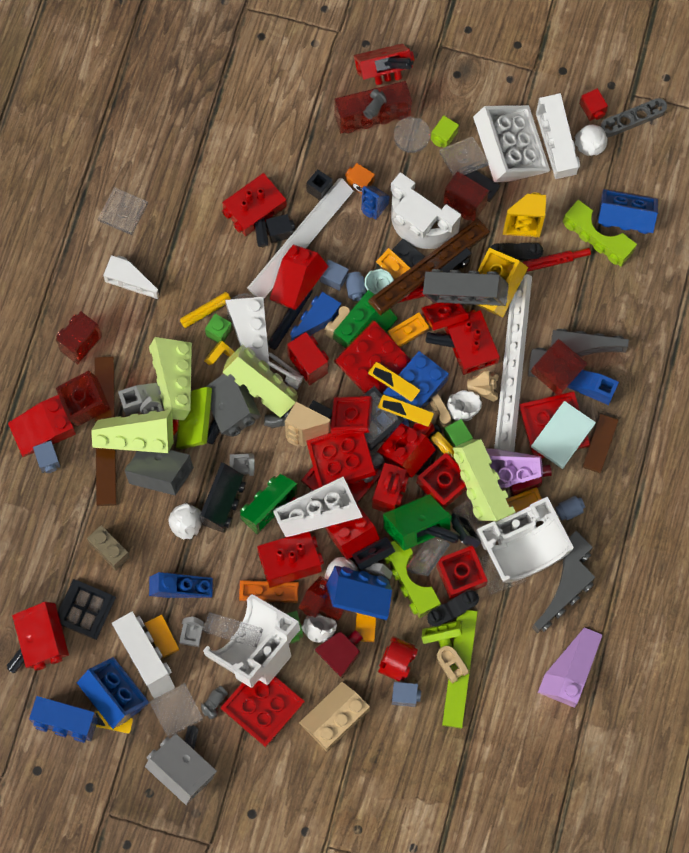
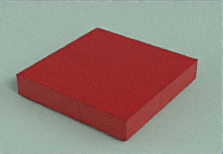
(444, 314)
(351, 415)

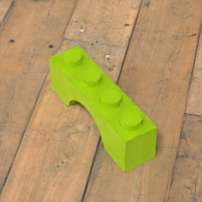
(616, 248)
(421, 598)

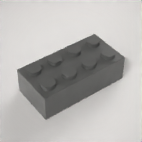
(465, 288)

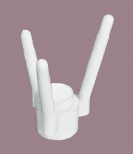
(292, 378)

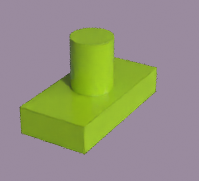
(442, 633)

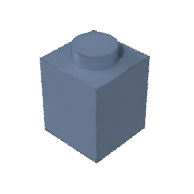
(334, 275)
(46, 457)
(405, 694)

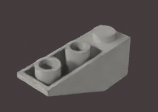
(134, 396)

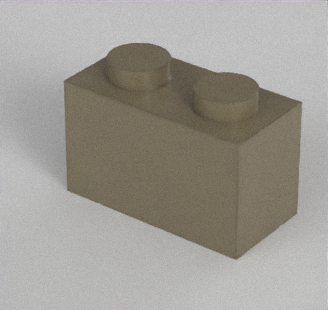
(108, 547)

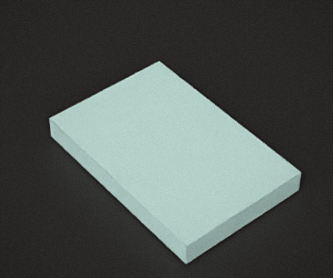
(563, 434)

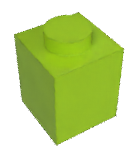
(444, 132)

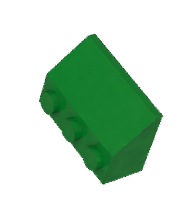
(359, 319)
(276, 494)

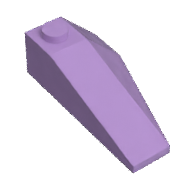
(514, 466)
(569, 672)

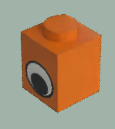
(359, 177)

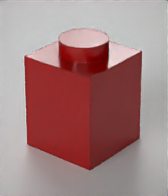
(593, 105)

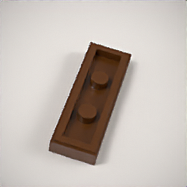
(600, 443)

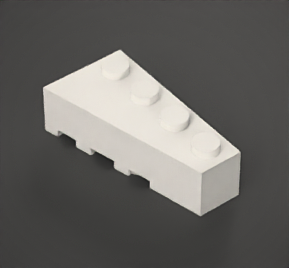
(557, 136)
(250, 324)
(318, 509)
(143, 654)

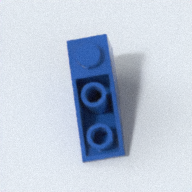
(373, 201)
(321, 313)
(594, 386)
(180, 586)

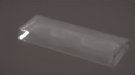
(232, 630)

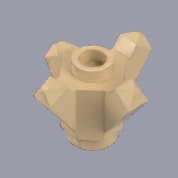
(484, 384)

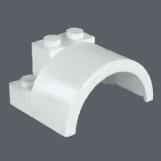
(415, 216)
(522, 546)
(273, 648)

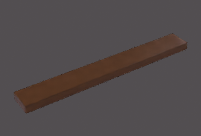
(437, 259)
(106, 457)

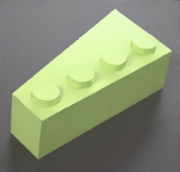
(173, 373)
(260, 380)
(136, 432)
(481, 481)

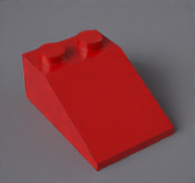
(297, 276)
(40, 425)

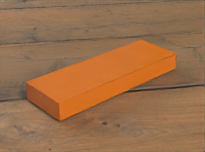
(282, 593)

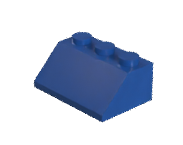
(628, 211)
(359, 592)
(112, 692)

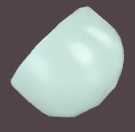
(377, 280)

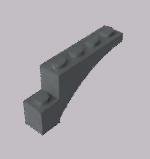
(581, 344)
(573, 581)

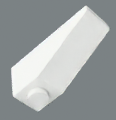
(125, 275)

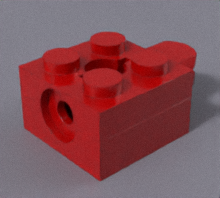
(408, 447)
(389, 488)

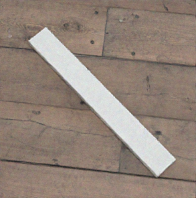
(302, 235)

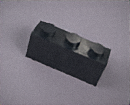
(222, 498)

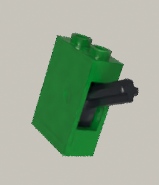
(419, 523)

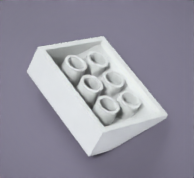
(510, 142)

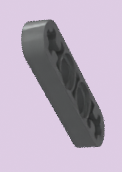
(631, 114)

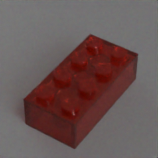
(350, 108)

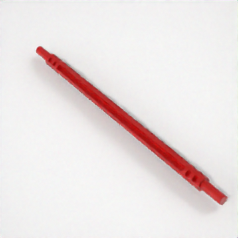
(534, 264)

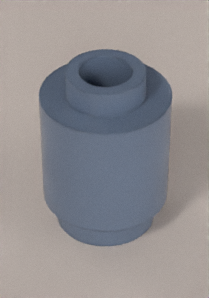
(355, 286)
(570, 508)

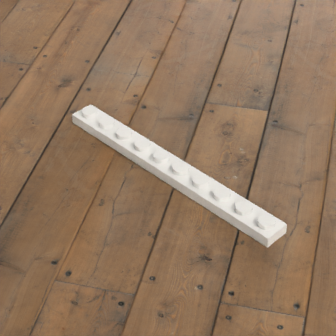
(513, 367)

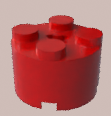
(396, 659)

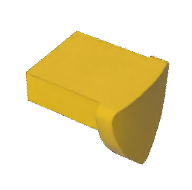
(220, 348)

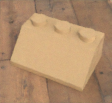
(304, 425)
(335, 716)

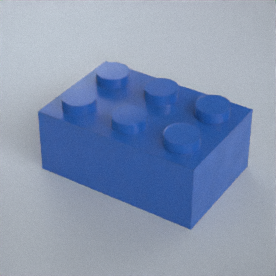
(425, 376)
(63, 719)

